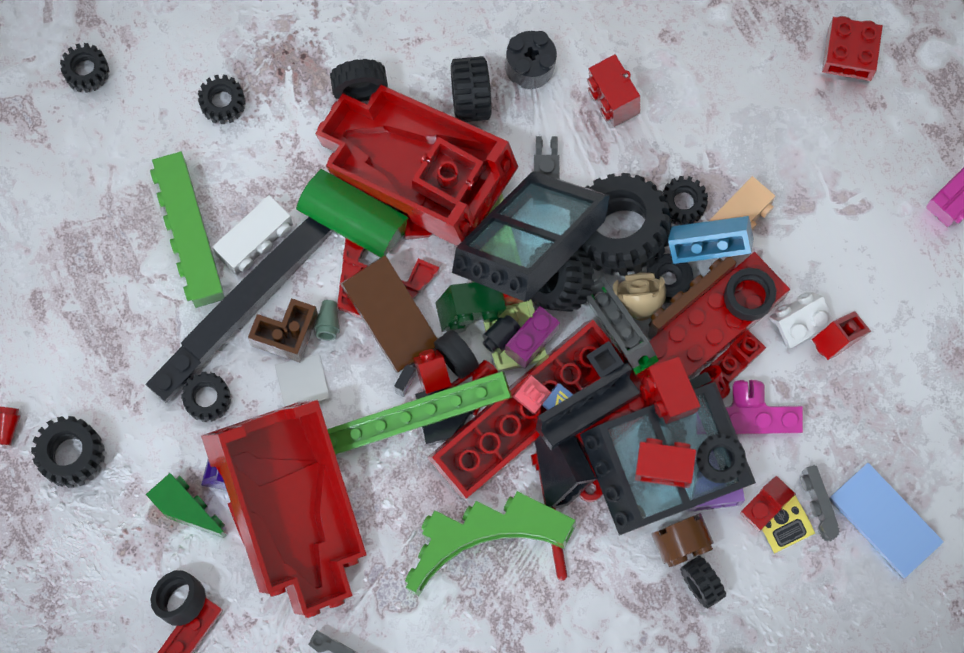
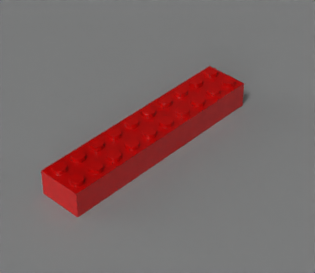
(703, 330)

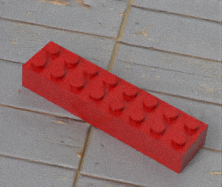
(507, 426)

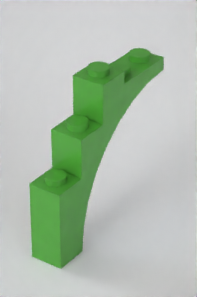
(483, 524)

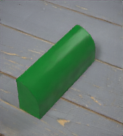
(352, 213)

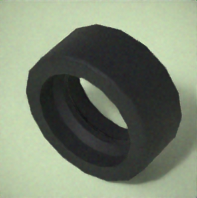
(754, 275)
(189, 609)

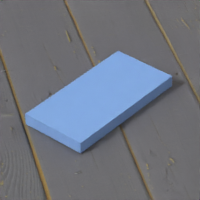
(886, 520)

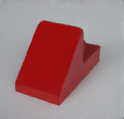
(767, 503)

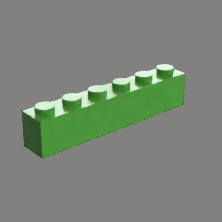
(188, 230)

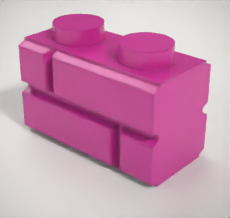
(949, 201)

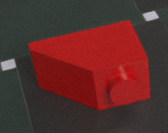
(840, 335)

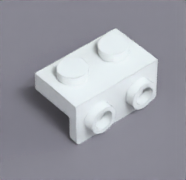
(802, 318)

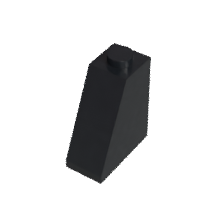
(563, 472)

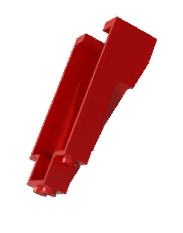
(382, 148)
(290, 504)

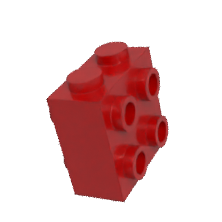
(852, 48)

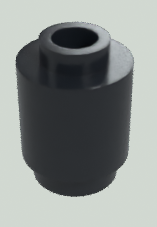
(500, 334)

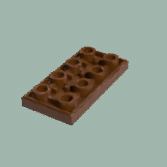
(682, 301)
(389, 313)

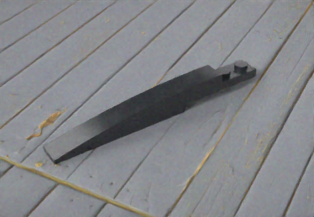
(238, 307)

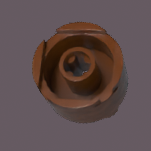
(682, 539)

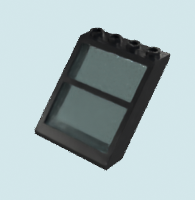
(530, 235)
(614, 457)

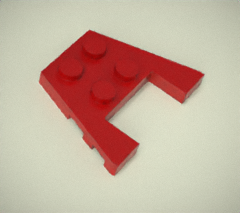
(420, 276)

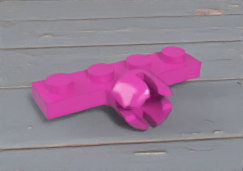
(752, 415)

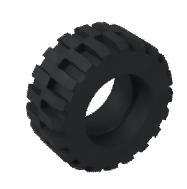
(647, 243)

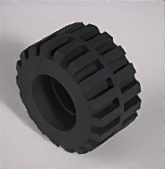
(471, 89)
(568, 286)
(55, 435)

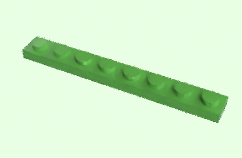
(419, 413)

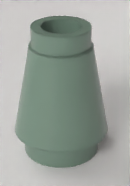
(327, 321)

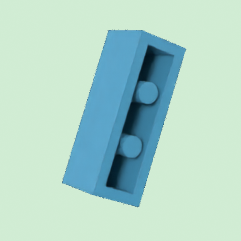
(711, 240)

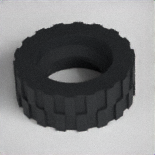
(358, 79)

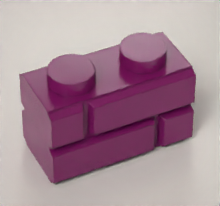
(532, 337)

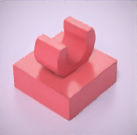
(531, 394)

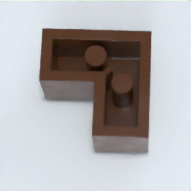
(285, 337)

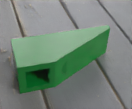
(178, 505)

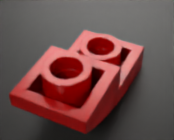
(739, 356)

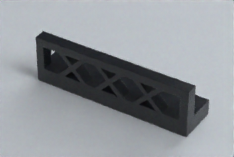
(587, 407)

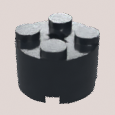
(528, 47)

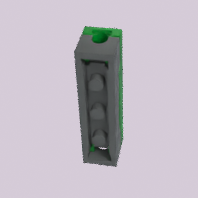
(621, 326)

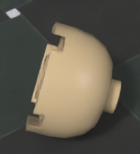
(641, 294)

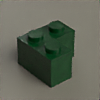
(466, 303)

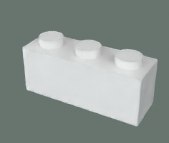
(253, 235)

